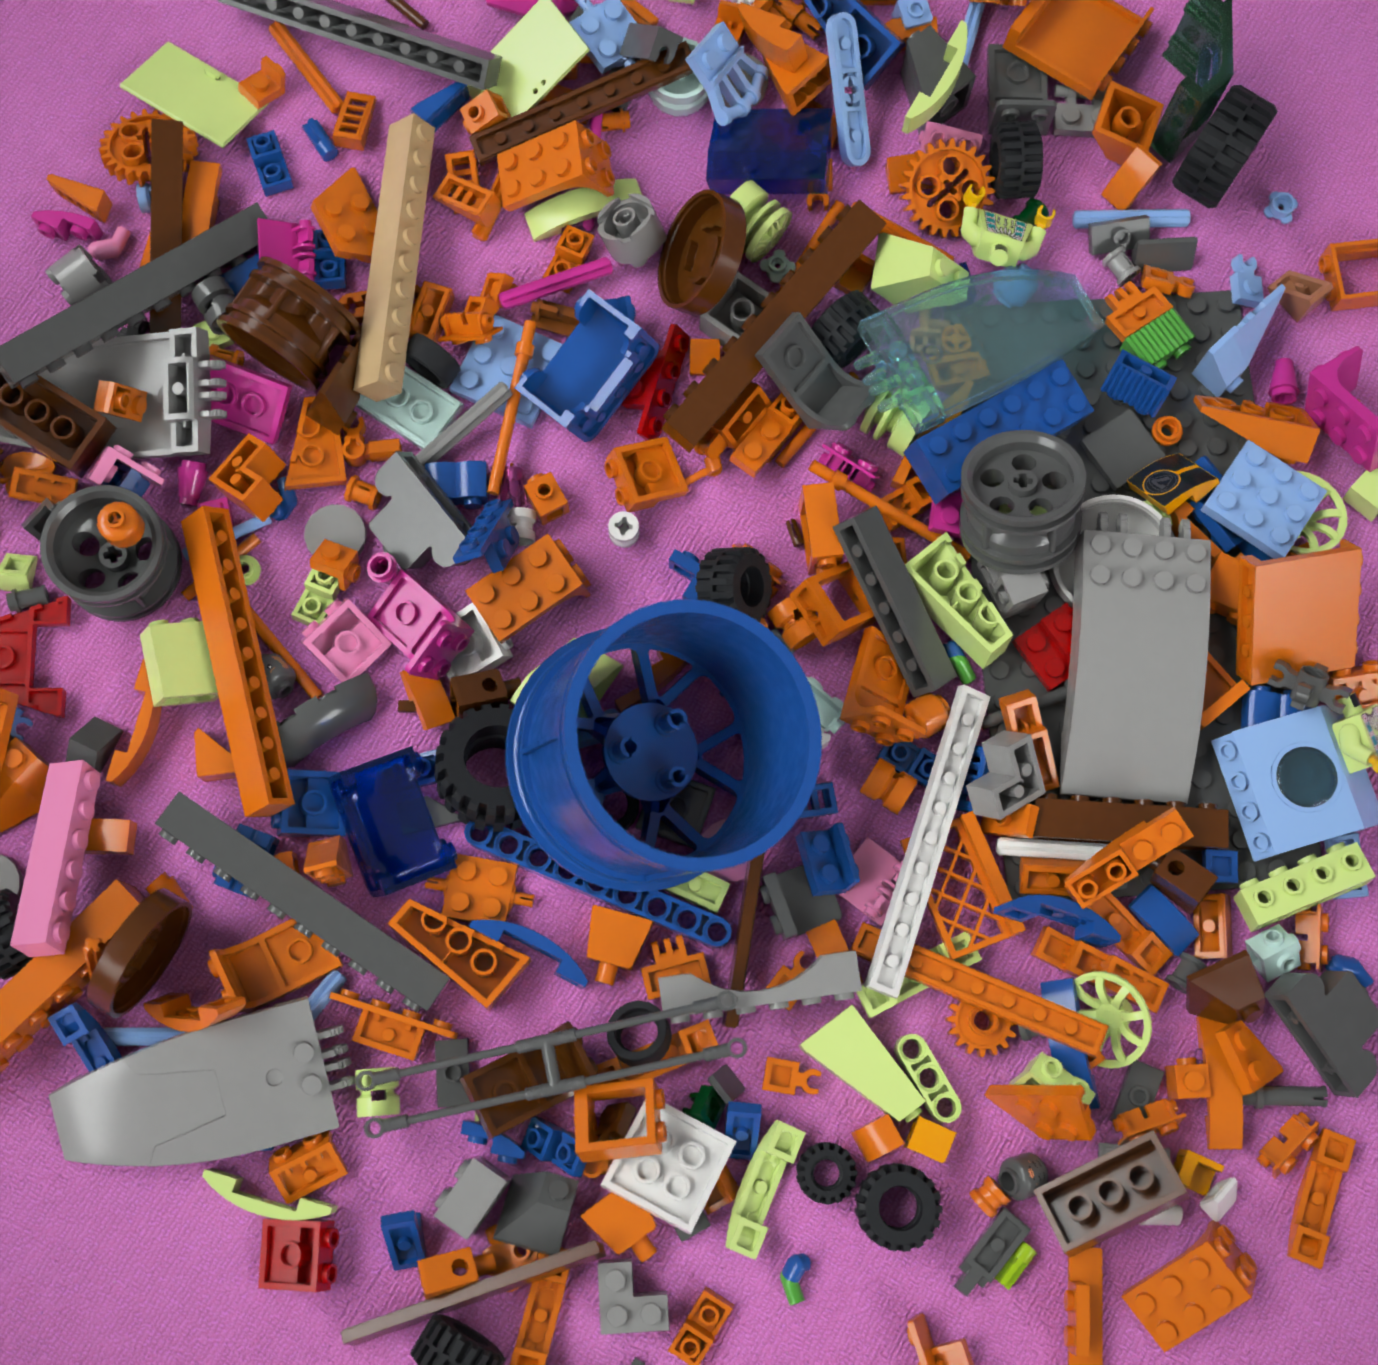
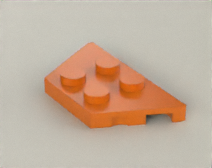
(347, 217)
(1047, 1109)

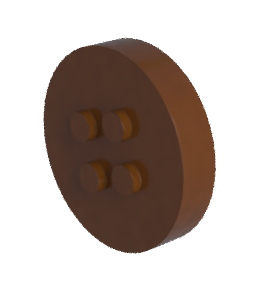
(702, 252)
(139, 953)

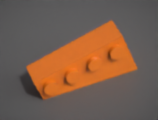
(467, 957)

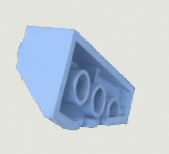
(1231, 354)

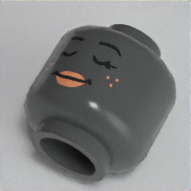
(1022, 1175)

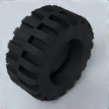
(1224, 146)
(457, 786)

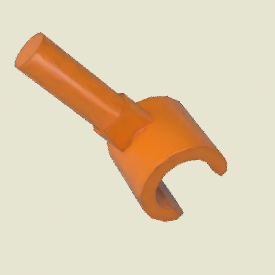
(712, 468)

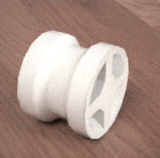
(623, 536)

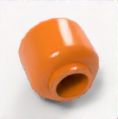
(120, 524)
(929, 712)

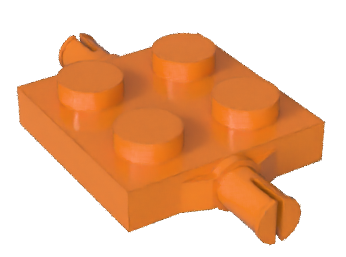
(479, 890)

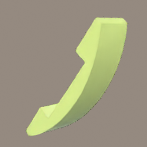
(926, 107)
(573, 207)
(876, 1002)
(229, 1185)
(759, 1186)

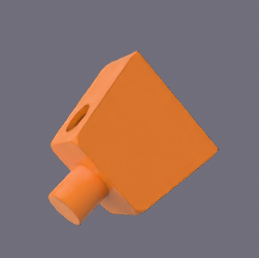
(615, 941)
(622, 1225)
(438, 1276)

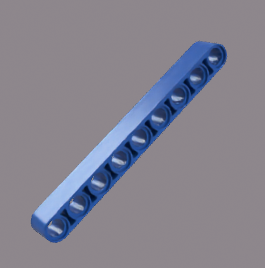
(638, 907)

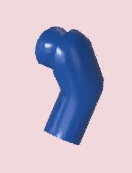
(287, 505)
(1347, 963)

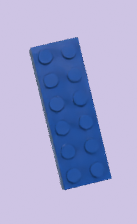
(1042, 403)

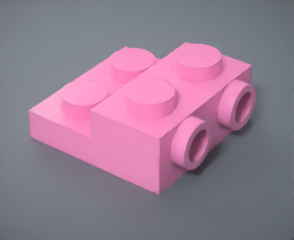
(344, 640)

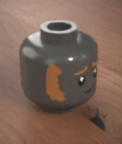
(279, 675)

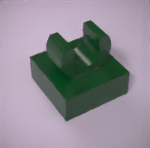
(706, 1106)

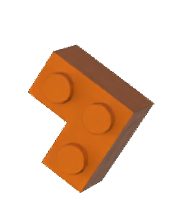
(247, 477)

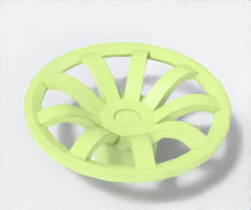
(1312, 525)
(1117, 1014)

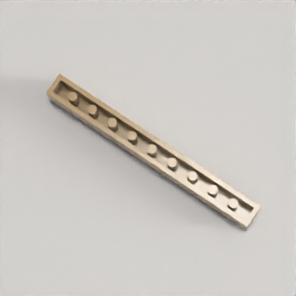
(394, 259)

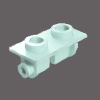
(828, 707)

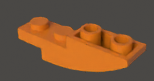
(766, 437)
(1126, 855)

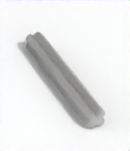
(465, 424)

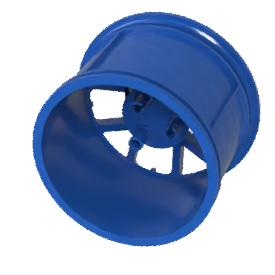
(654, 751)

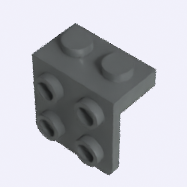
(794, 905)

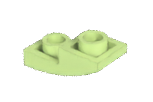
(318, 595)

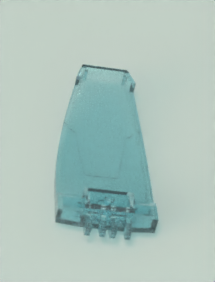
(973, 340)

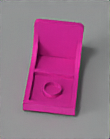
(1339, 411)
(420, 626)

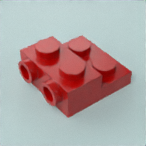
(1048, 647)
(298, 1255)

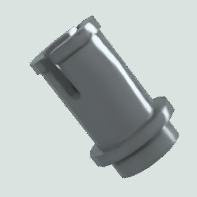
(27, 598)

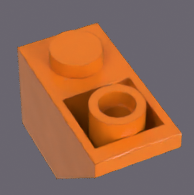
(120, 401)

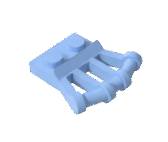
(713, 60)

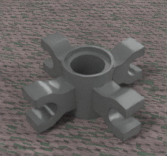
(1309, 686)

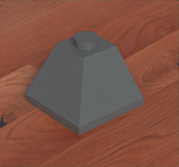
(537, 1211)

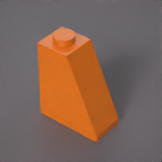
(805, 84)

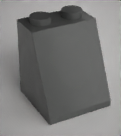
(924, 68)

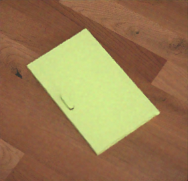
(532, 52)
(192, 94)

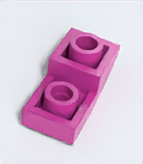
(63, 223)

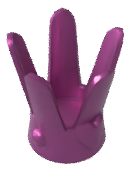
(513, 478)

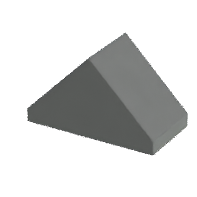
(94, 743)

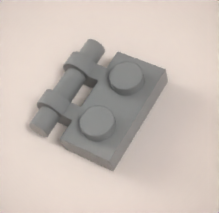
(1074, 118)

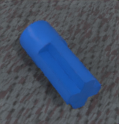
(320, 140)

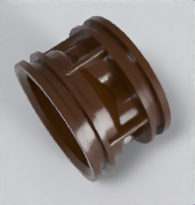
(287, 323)

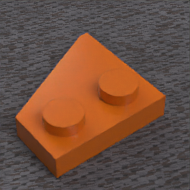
(1247, 1057)

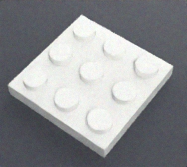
(679, 1179)

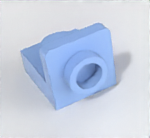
(912, 12)

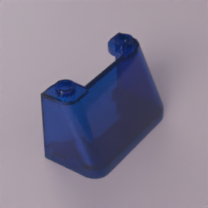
(390, 823)

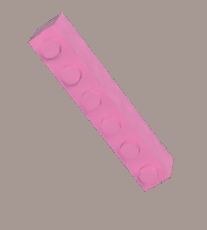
(56, 859)

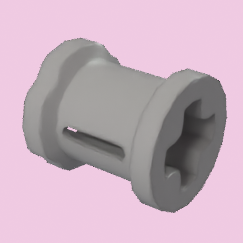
(1121, 266)

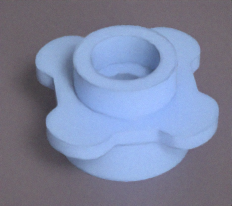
(1284, 200)

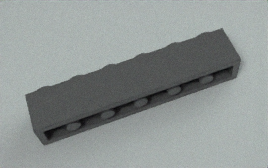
(895, 601)

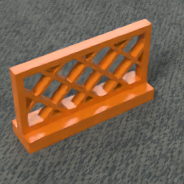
(989, 881)

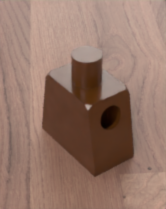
(480, 689)
(1188, 885)

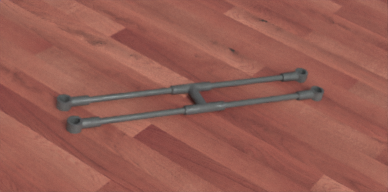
(555, 1084)

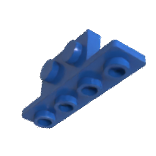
(1220, 534)
(490, 536)

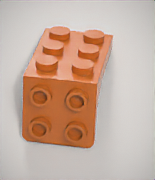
(555, 162)
(528, 587)
(878, 694)
(271, 965)
(1193, 1288)

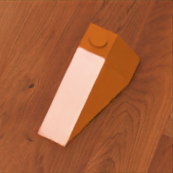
(1276, 428)
(21, 784)

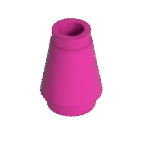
(1284, 382)
(191, 481)
(382, 568)

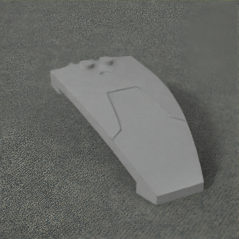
(174, 373)
(206, 1093)

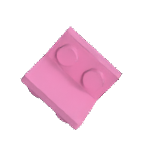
(105, 469)

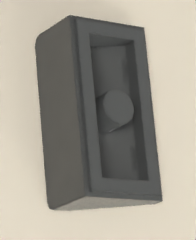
(1165, 253)

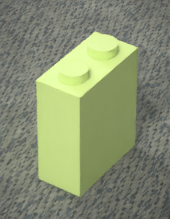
(178, 663)

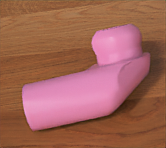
(111, 247)

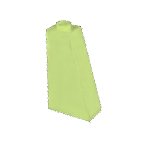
(862, 1062)

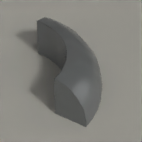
(325, 718)

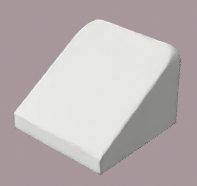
(1220, 1198)

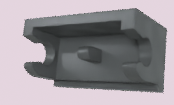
(645, 42)

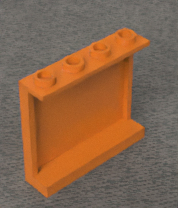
(1077, 40)
(1298, 612)

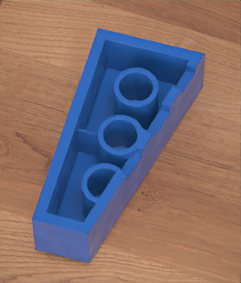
(876, 40)

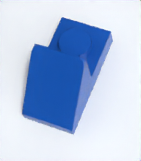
(128, 479)
(743, 1126)
(404, 1238)

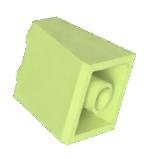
(910, 268)

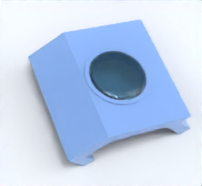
(1293, 783)

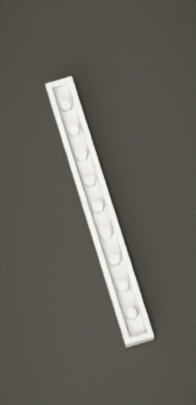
(927, 842)

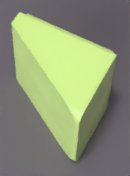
(17, 572)

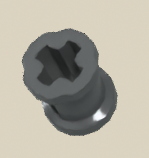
(1187, 966)

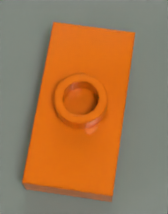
(38, 486)
(1017, 824)

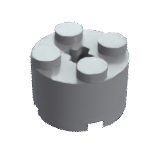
(631, 229)
(78, 275)

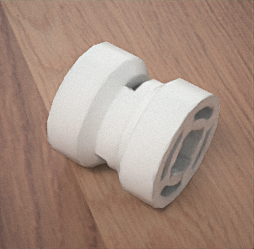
(523, 521)

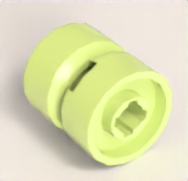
(369, 1108)

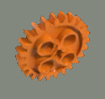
(126, 149)
(930, 167)

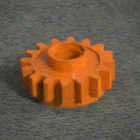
(974, 1038)

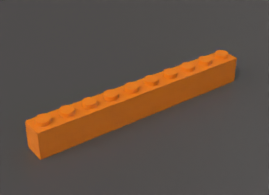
(237, 663)

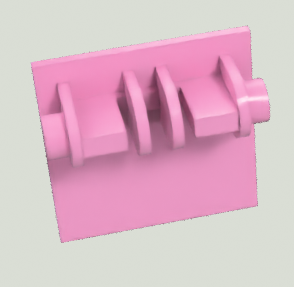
(936, 131)
(877, 881)

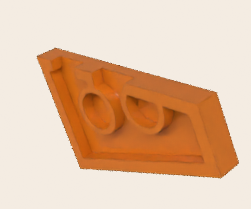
(316, 455)

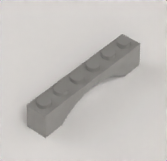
(828, 975)

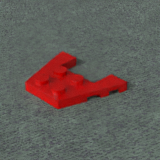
(18, 655)

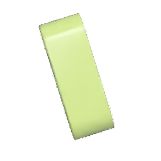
(941, 1087)

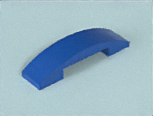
(1088, 925)
(567, 968)
(88, 1037)
(1076, 1063)

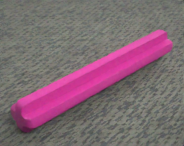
(555, 283)

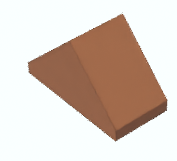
(1301, 293)

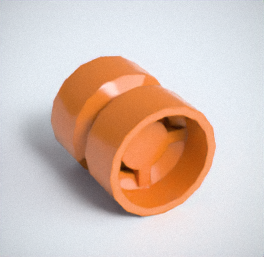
(795, 628)
(888, 786)

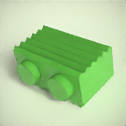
(1160, 339)

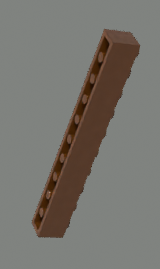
(799, 293)

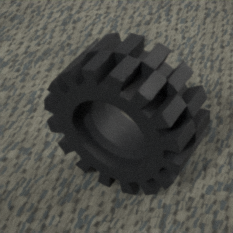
(846, 1167)

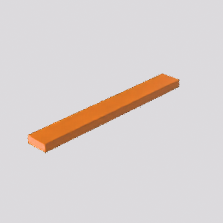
(993, 995)

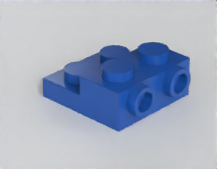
(313, 808)

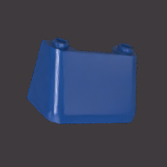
(591, 368)

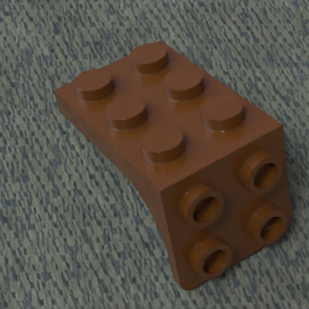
(515, 1073)

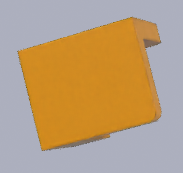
(929, 1139)
(1195, 1170)

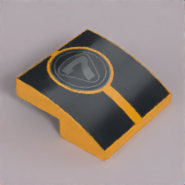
(1171, 482)

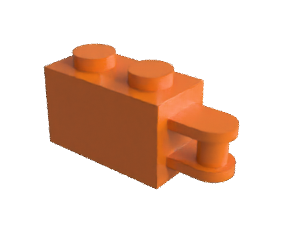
(735, 422)

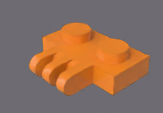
(1134, 309)
(672, 963)

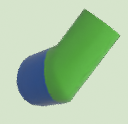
(959, 662)
(792, 1274)

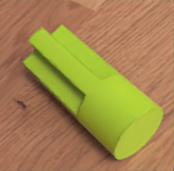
(1015, 1265)

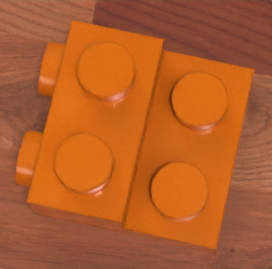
(645, 474)

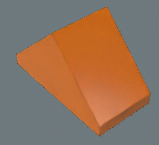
(212, 759)

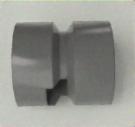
(211, 299)

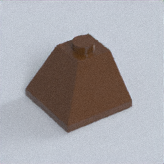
(1226, 991)

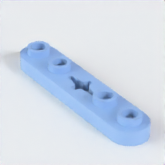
(847, 72)

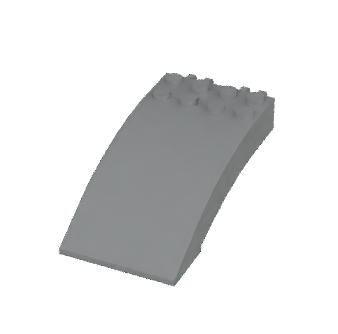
(1136, 663)

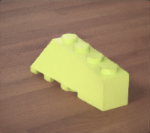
(957, 602)

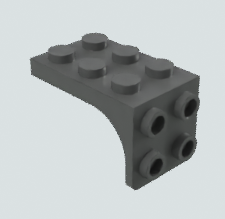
(1016, 91)
(811, 378)

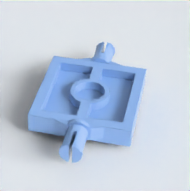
(603, 31)

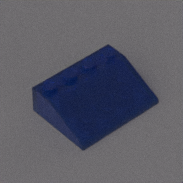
(772, 150)

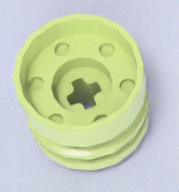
(763, 221)
(892, 421)

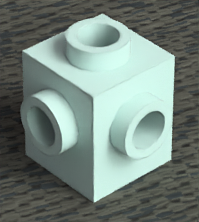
(1274, 952)

